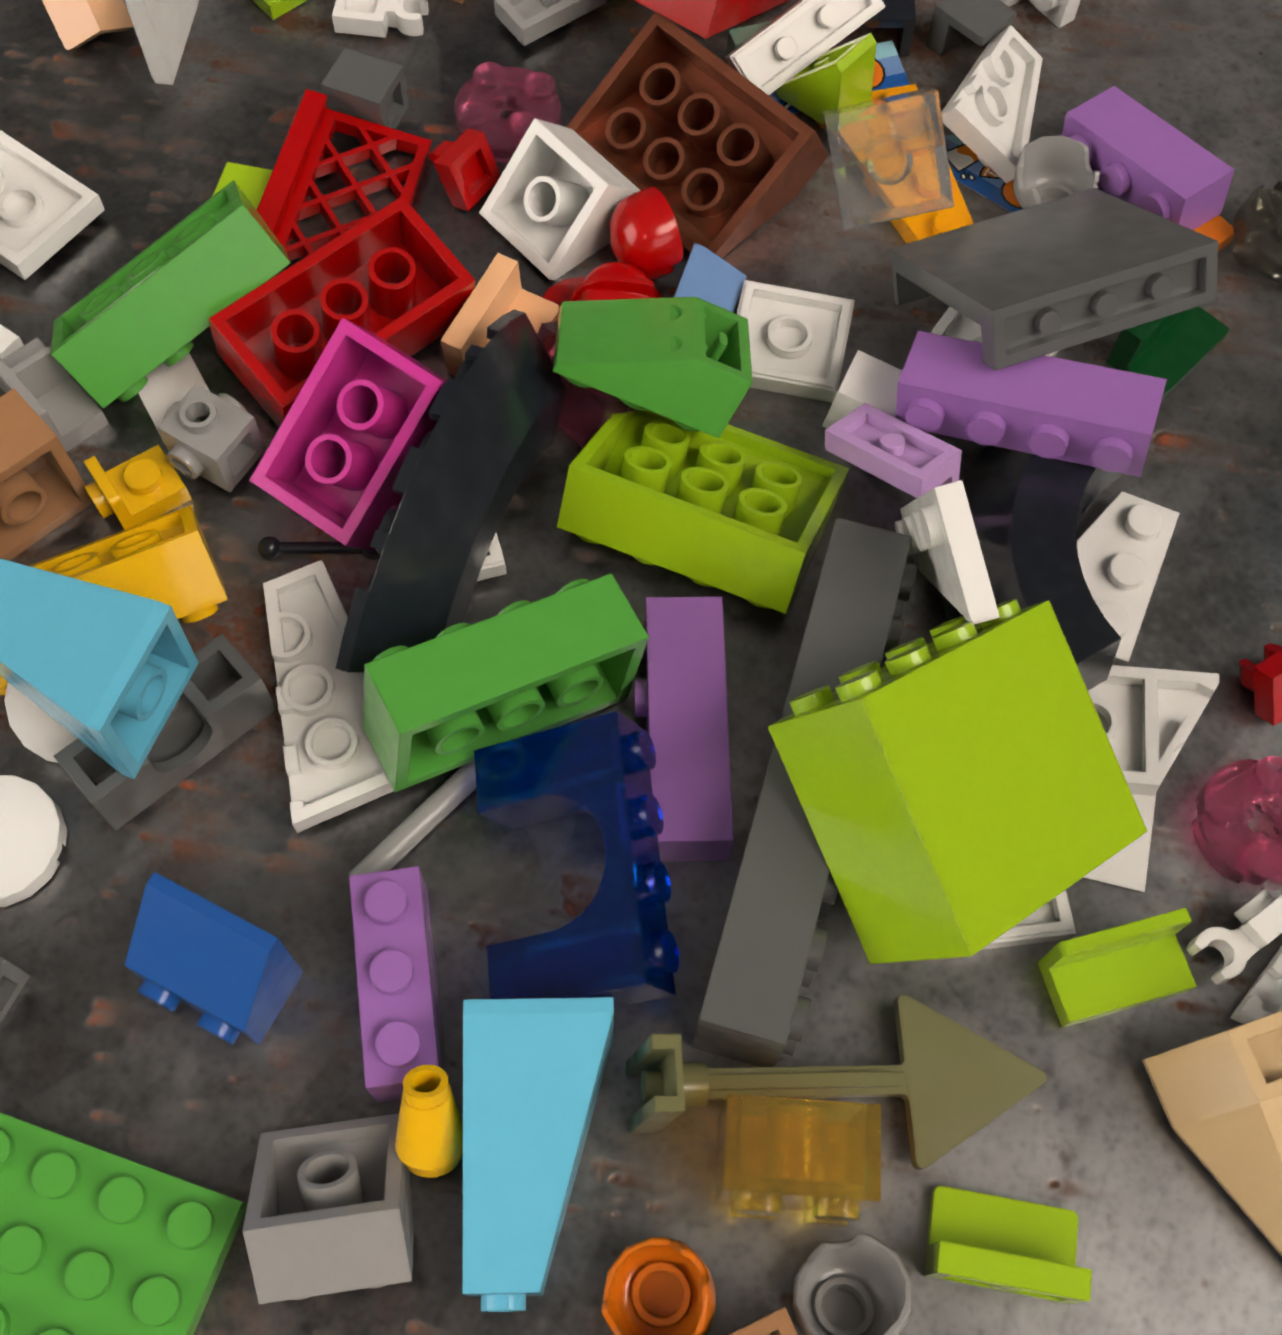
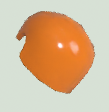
(659, 1290)

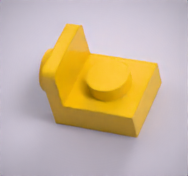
(136, 488)

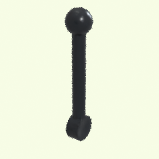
(271, 548)

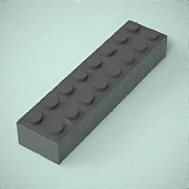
(783, 879)

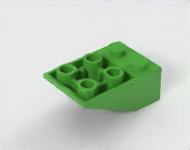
(659, 356)

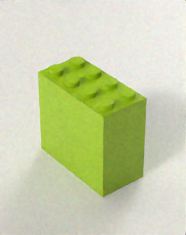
(958, 783)

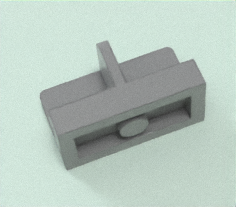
(51, 393)

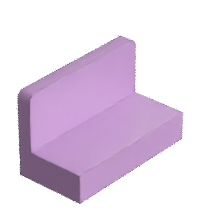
(893, 450)

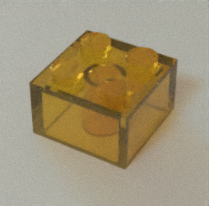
(797, 1159)

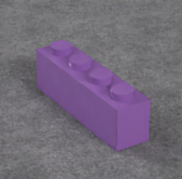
(1031, 407)
(688, 726)

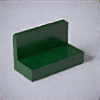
(1168, 345)

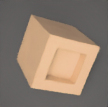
(85, 19)

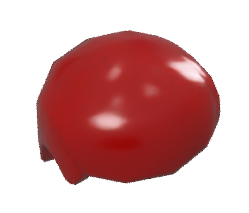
(646, 233)

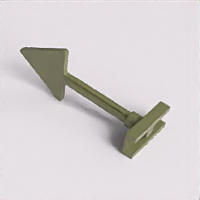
(945, 1076)

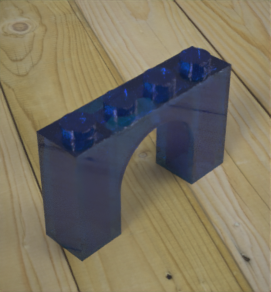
(623, 936)

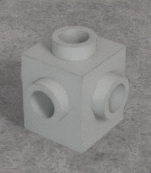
(211, 437)

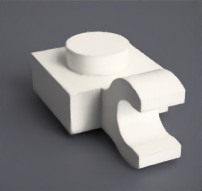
(1260, 925)

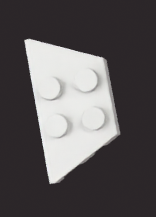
(1150, 718)

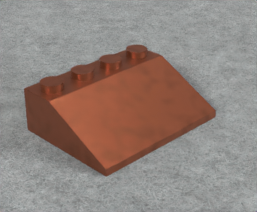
(699, 135)

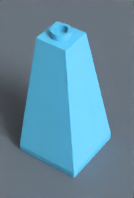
(93, 659)
(525, 1122)

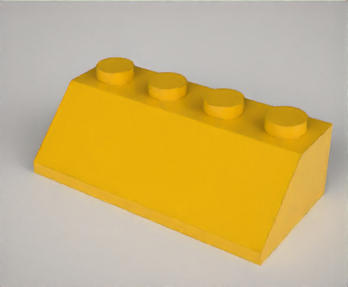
(154, 560)

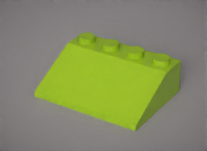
(701, 505)

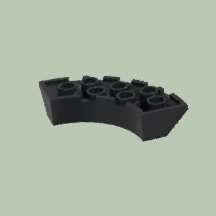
(456, 492)
(1027, 535)

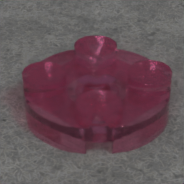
(503, 89)
(1224, 817)

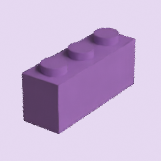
(1149, 159)
(395, 978)

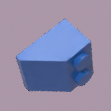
(209, 962)

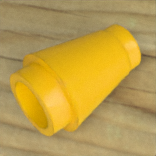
(429, 1123)

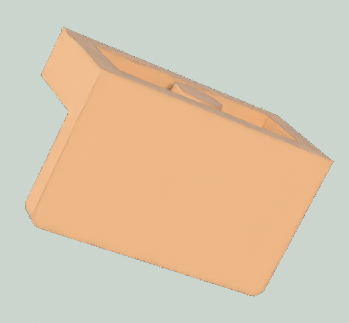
(493, 296)

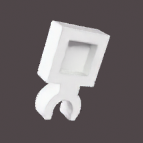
(375, 16)

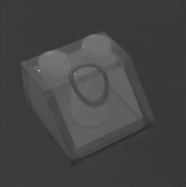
(889, 158)

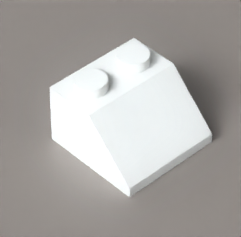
(556, 199)

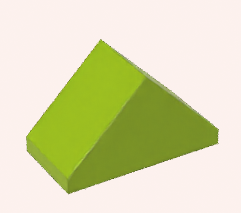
(834, 79)

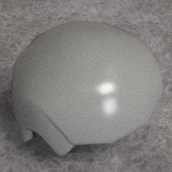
(1052, 169)
(852, 1289)

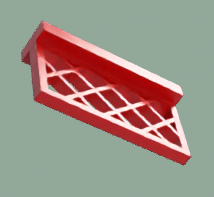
(302, 162)

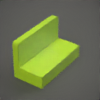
(1117, 968)
(1005, 1246)

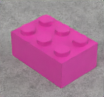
(350, 435)

